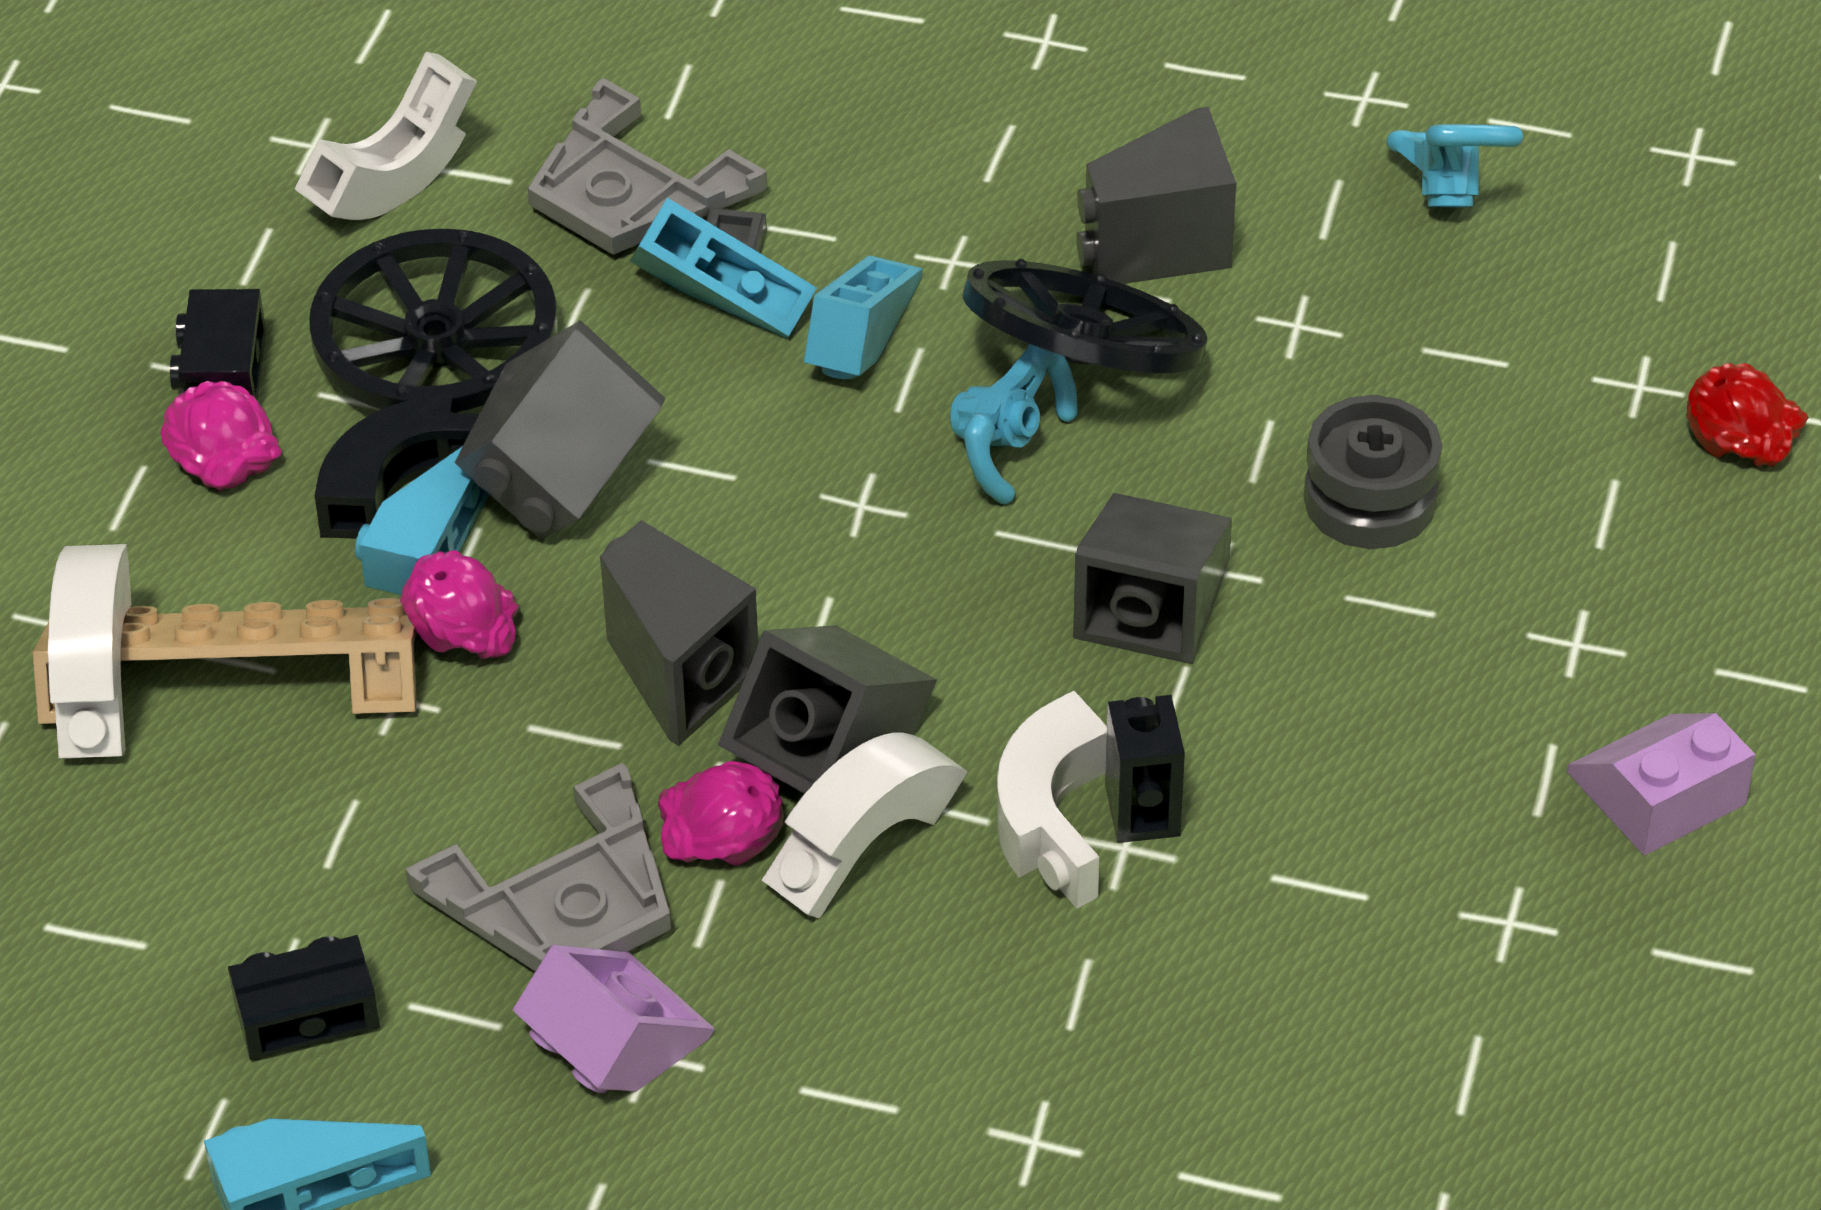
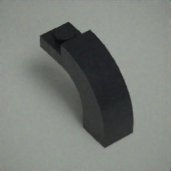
(382, 457)

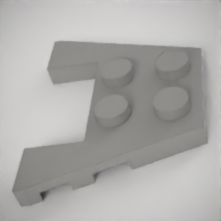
(616, 191)
(586, 897)

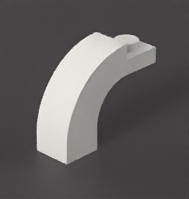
(398, 159)
(85, 649)
(1041, 765)
(851, 806)

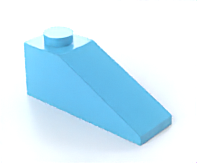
(721, 270)
(858, 315)
(418, 521)
(313, 1163)

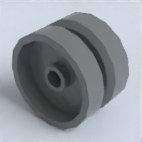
(1372, 471)

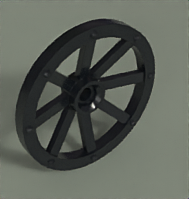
(432, 328)
(1082, 330)

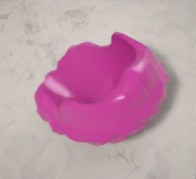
(219, 434)
(459, 605)
(721, 814)

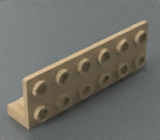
(374, 637)

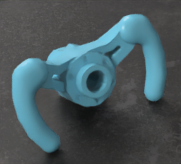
(1451, 158)
(1008, 414)

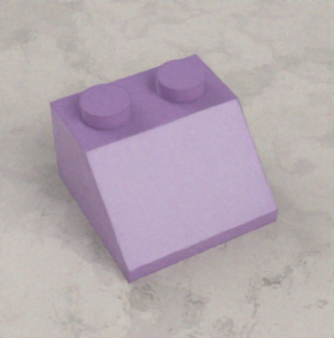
(1668, 777)
(608, 1017)

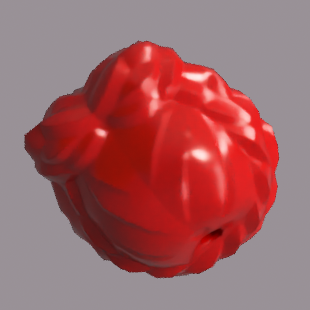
(1743, 414)

